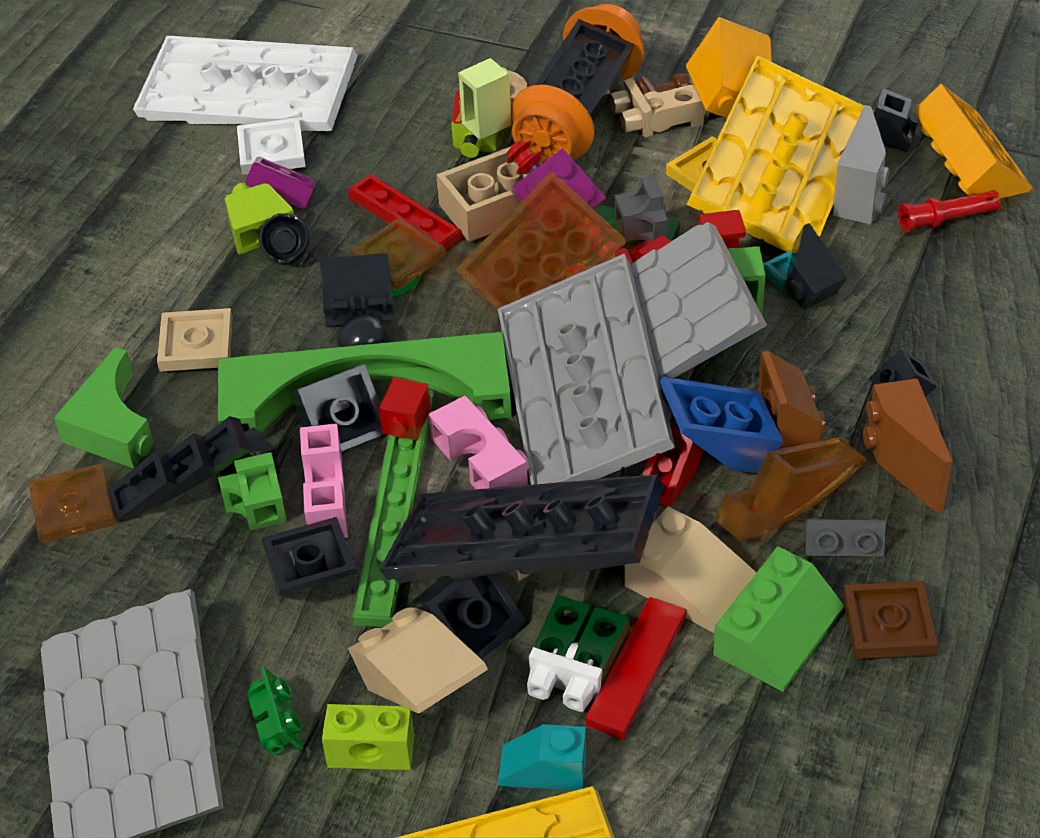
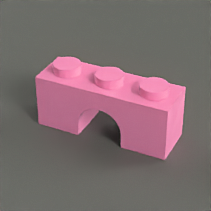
(465, 429)
(323, 475)

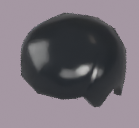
(284, 238)
(363, 330)

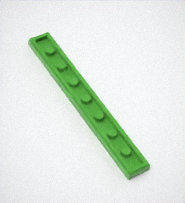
(395, 498)

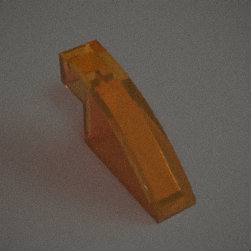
(788, 486)

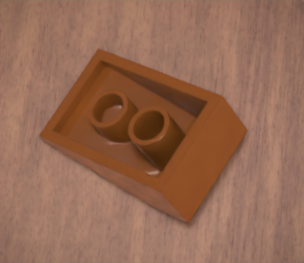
(908, 440)

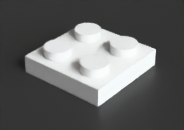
(273, 140)

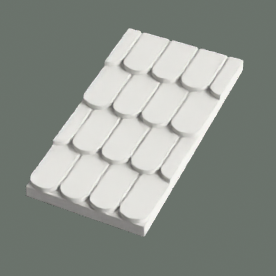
(246, 82)

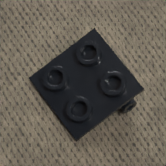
(356, 287)

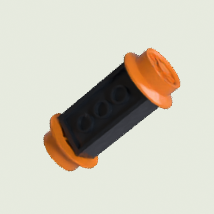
(560, 108)

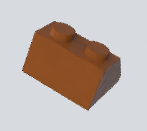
(790, 401)

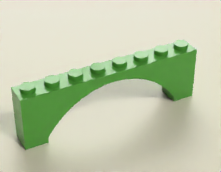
(468, 365)

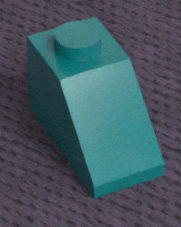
(545, 759)

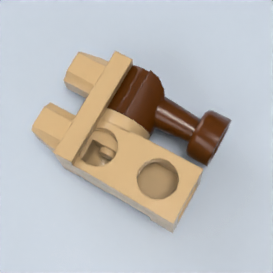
(657, 106)

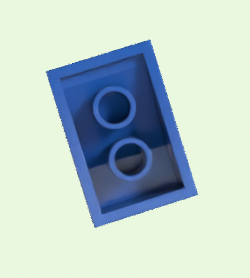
(724, 421)

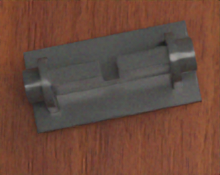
(845, 537)

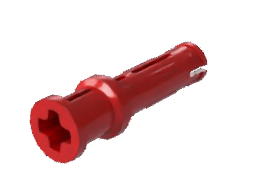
(935, 212)

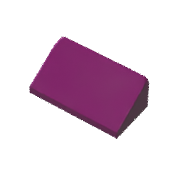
(287, 183)

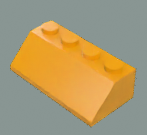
(969, 146)

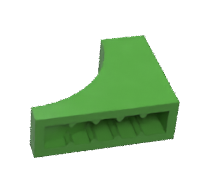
(99, 419)

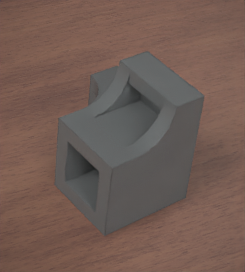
(642, 211)

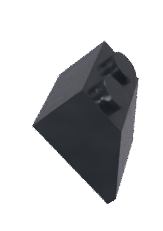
(342, 400)
(473, 610)

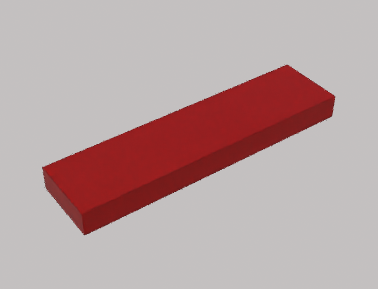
(392, 204)
(635, 668)

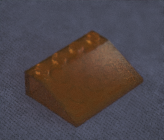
(539, 245)

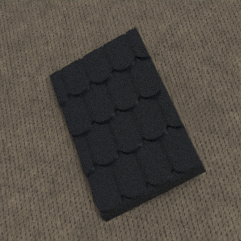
(525, 529)

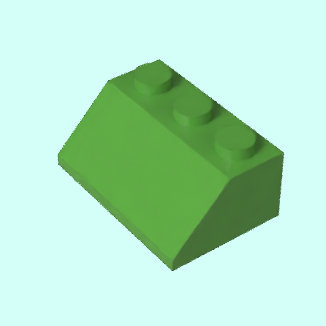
(777, 620)

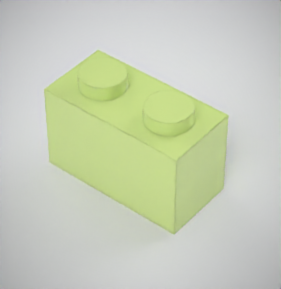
(485, 98)

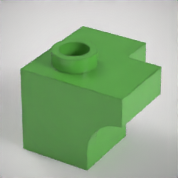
(254, 492)

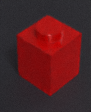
(405, 408)

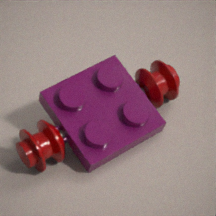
(560, 164)

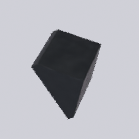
(308, 556)

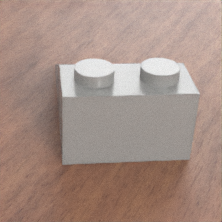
(861, 172)

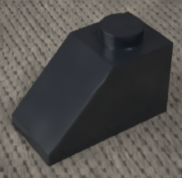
(812, 270)

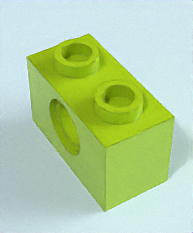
(368, 737)

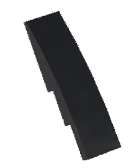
(174, 473)

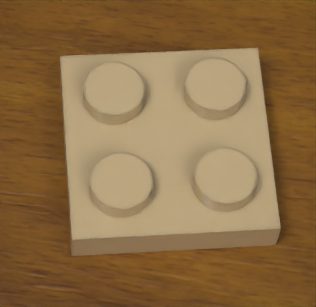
(194, 339)

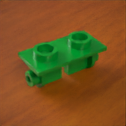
(271, 699)

